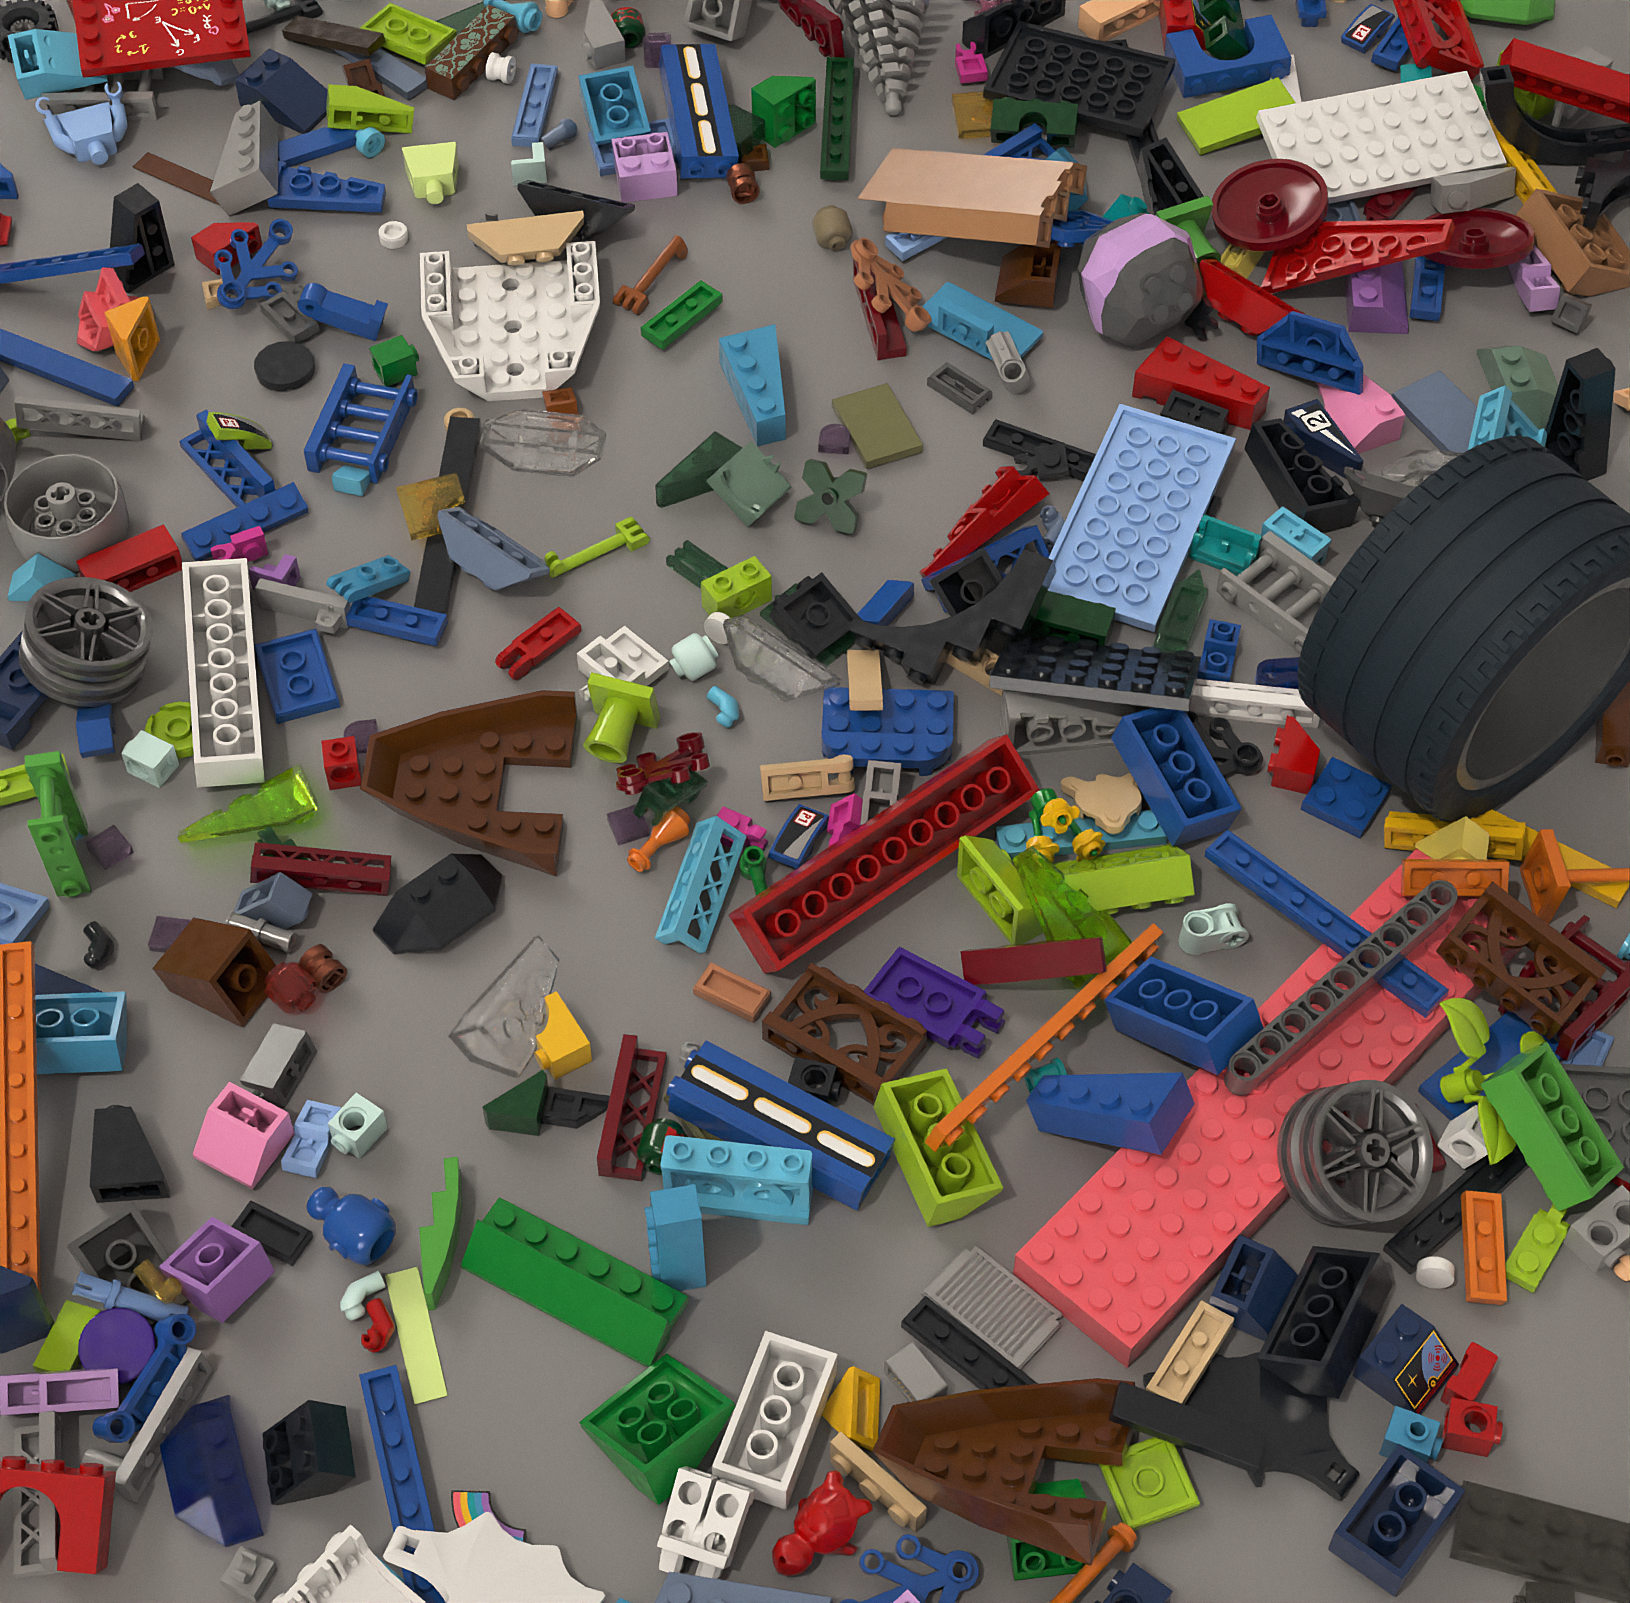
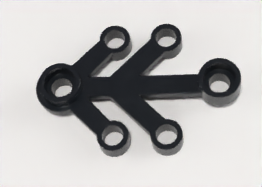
(1236, 749)

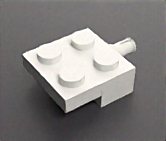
(621, 657)

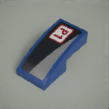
(1366, 27)
(797, 836)

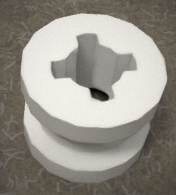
(500, 68)

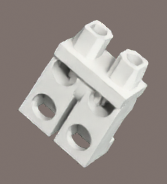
(699, 1535)

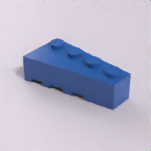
(1113, 1109)

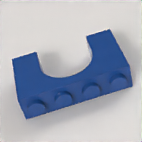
(1201, 74)

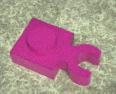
(970, 65)

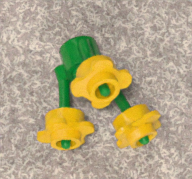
(1059, 815)

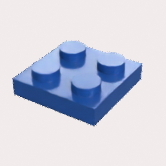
(1346, 797)

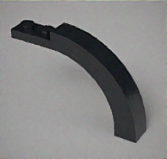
(1538, 138)

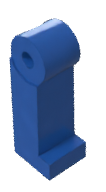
(342, 311)

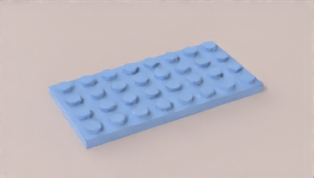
(1138, 514)

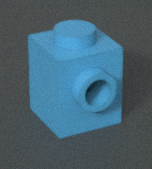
(1413, 1433)

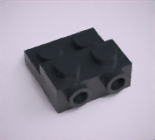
(813, 615)

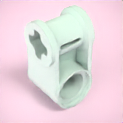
(1216, 927)

